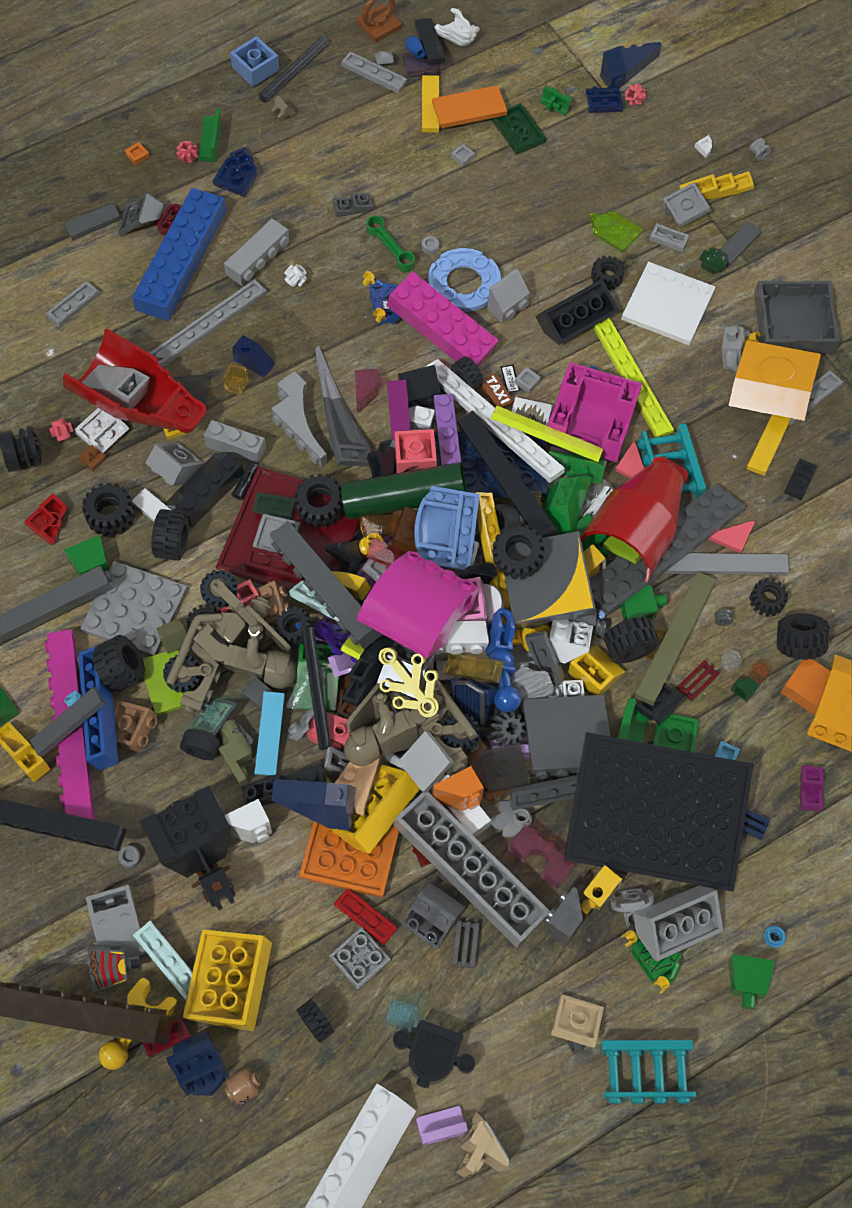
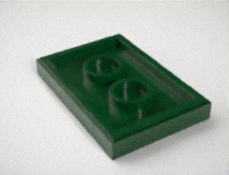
(519, 129)

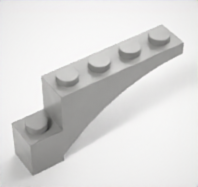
(291, 417)

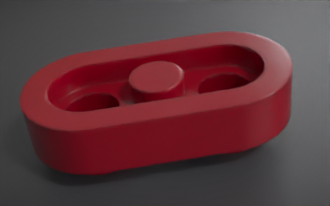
(167, 218)

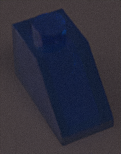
(252, 356)

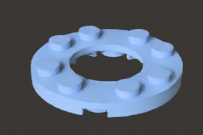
(468, 259)

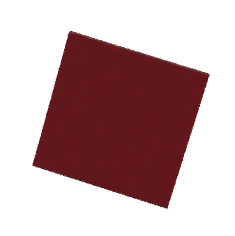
(247, 524)

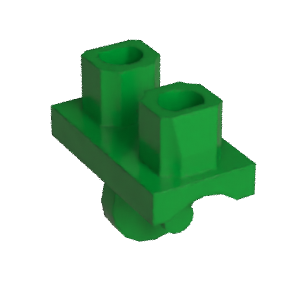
(555, 100)

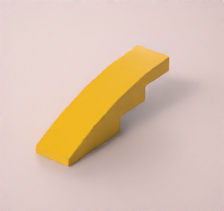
(723, 185)

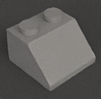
(508, 297)
(173, 462)

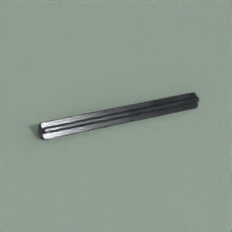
(293, 69)
(316, 688)

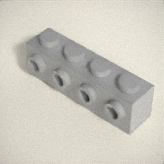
(256, 252)

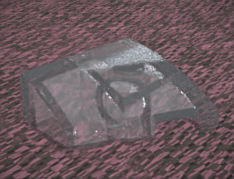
(301, 693)

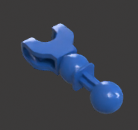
(500, 644)

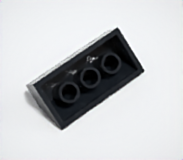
(577, 313)
(206, 487)

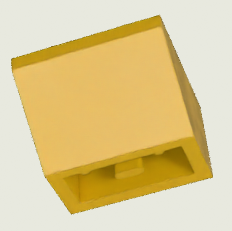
(596, 670)

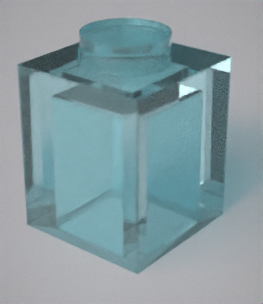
(402, 1016)

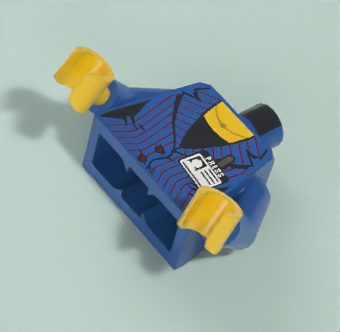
(379, 297)

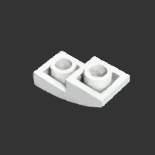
(568, 689)

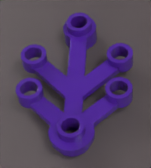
(329, 632)

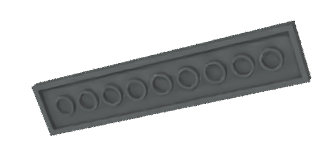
(694, 526)

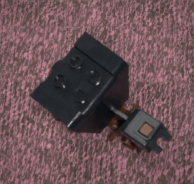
(191, 840)

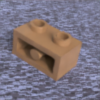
(277, 600)

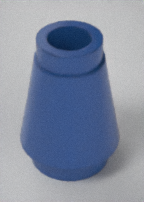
(414, 46)

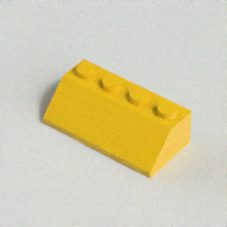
(387, 799)

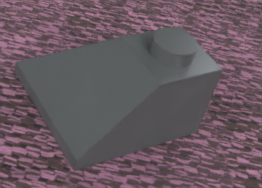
(140, 214)

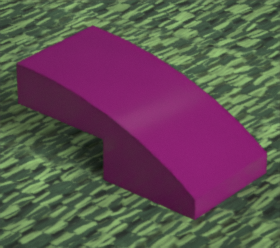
(811, 788)

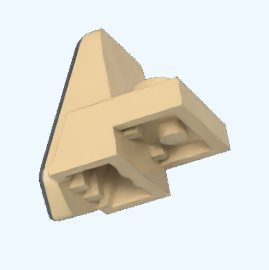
(481, 1147)

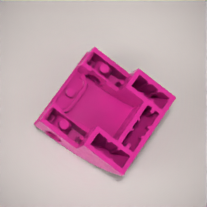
(595, 408)
(417, 603)

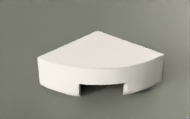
(704, 146)

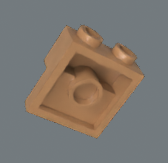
(133, 725)

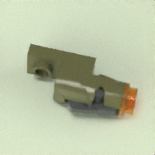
(235, 749)

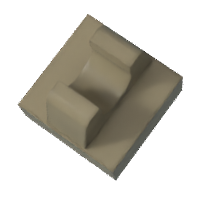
(283, 107)

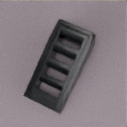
(485, 571)

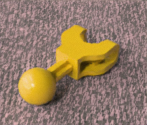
(114, 1052)

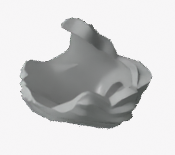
(531, 683)

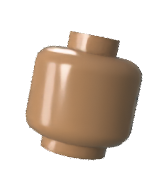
(242, 1086)

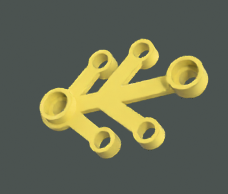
(410, 685)

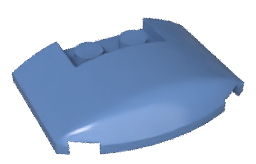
(446, 527)

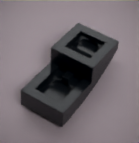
(800, 479)

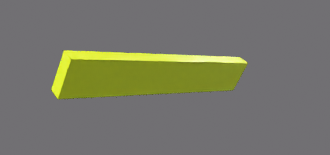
(547, 433)

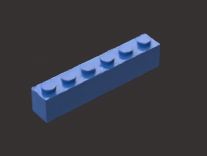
(100, 727)

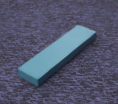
(269, 734)

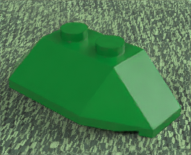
(565, 502)

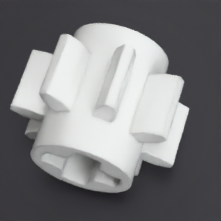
(295, 275)

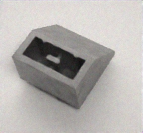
(404, 657)
(433, 915)
(566, 919)

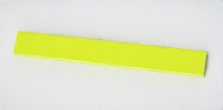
(628, 369)

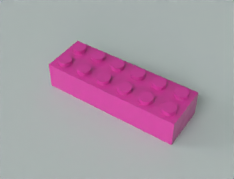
(440, 320)

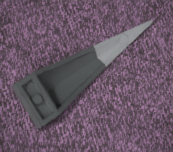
(344, 435)

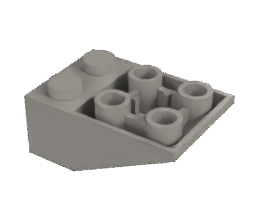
(119, 384)
(115, 919)

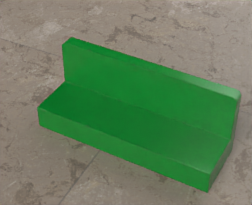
(210, 137)
(578, 465)
(632, 723)

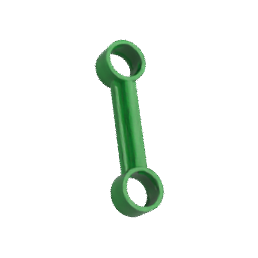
(390, 243)

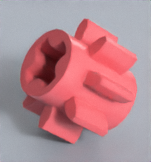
(635, 94)
(187, 152)
(61, 429)

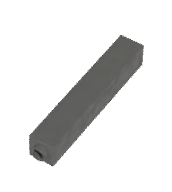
(54, 603)

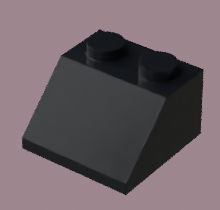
(421, 386)

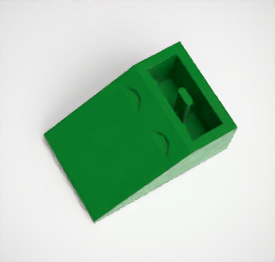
(332, 683)

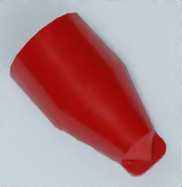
(166, 401)
(643, 511)

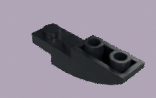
(365, 672)
(263, 789)

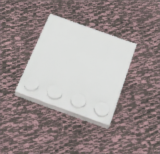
(668, 303)

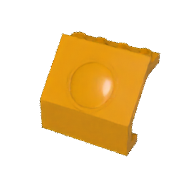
(774, 380)
(834, 713)

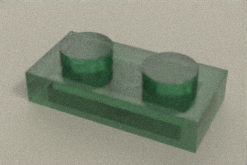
(274, 505)

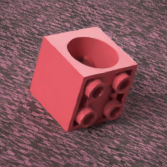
(414, 450)

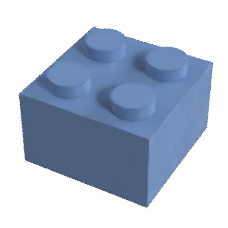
(254, 61)

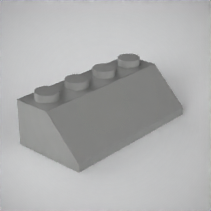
(679, 922)

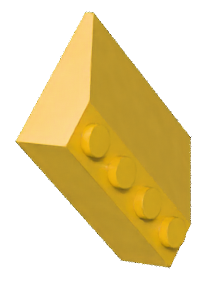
(228, 979)

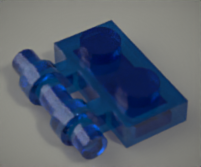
(604, 99)

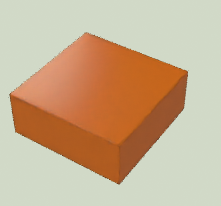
(137, 153)

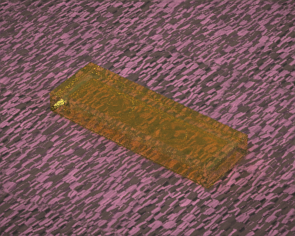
(474, 667)

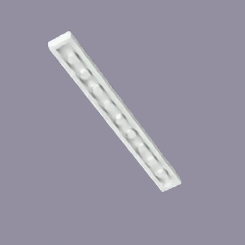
(513, 438)

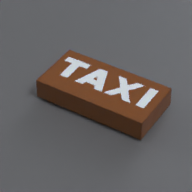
(496, 392)

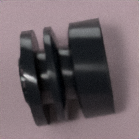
(19, 449)

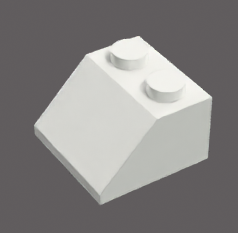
(249, 823)

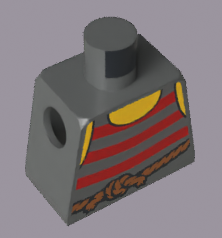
(109, 965)

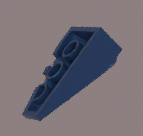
(623, 64)
(320, 801)

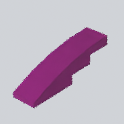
(398, 406)

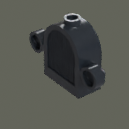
(433, 1053)

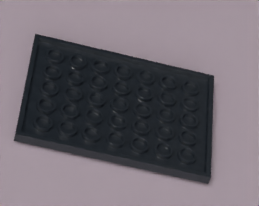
(658, 811)

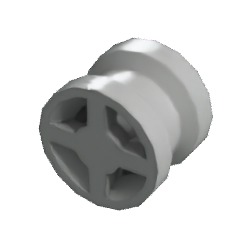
(760, 149)

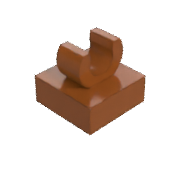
(92, 458)

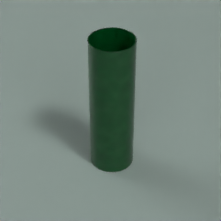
(398, 490)

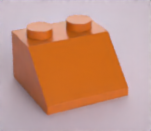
(459, 790)

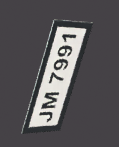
(509, 375)

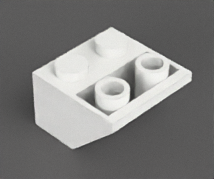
(570, 639)

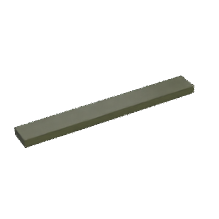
(675, 638)

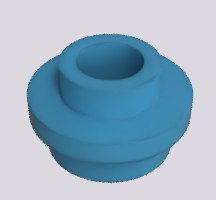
(778, 932)

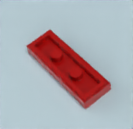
(366, 916)

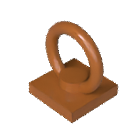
(379, 21)

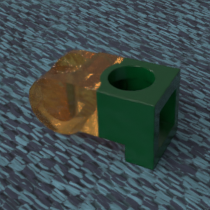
(755, 678)

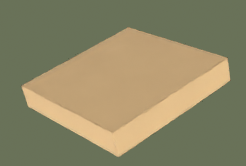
(577, 1021)

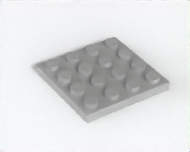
(134, 608)

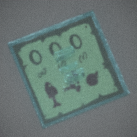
(212, 715)

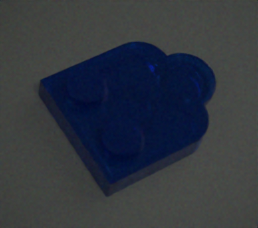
(236, 174)

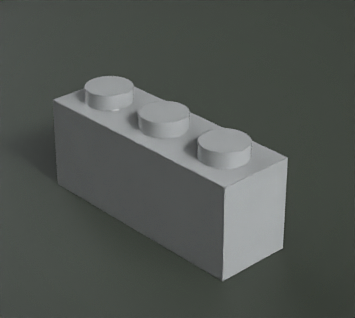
(235, 442)

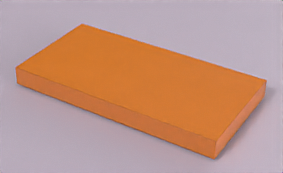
(469, 106)

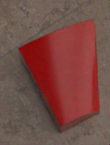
(47, 519)

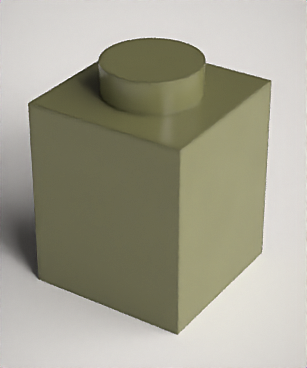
(172, 635)

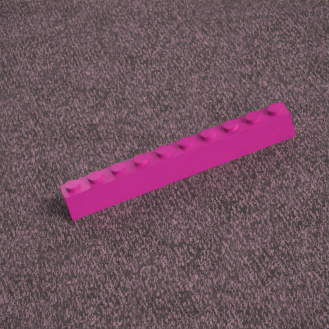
(75, 770)

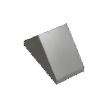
(335, 763)

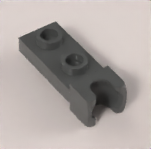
(544, 656)

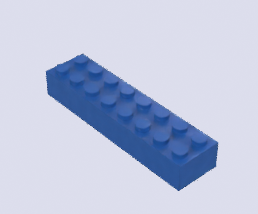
(179, 254)

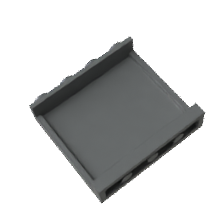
(558, 731)

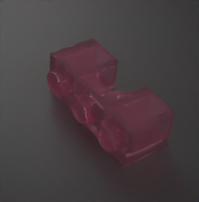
(529, 843)

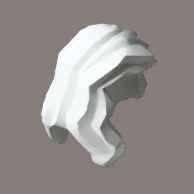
(458, 31)

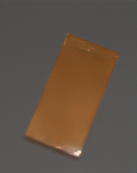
(380, 524)

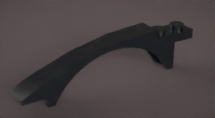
(349, 552)

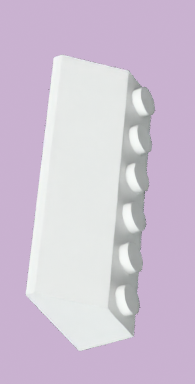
(363, 1152)

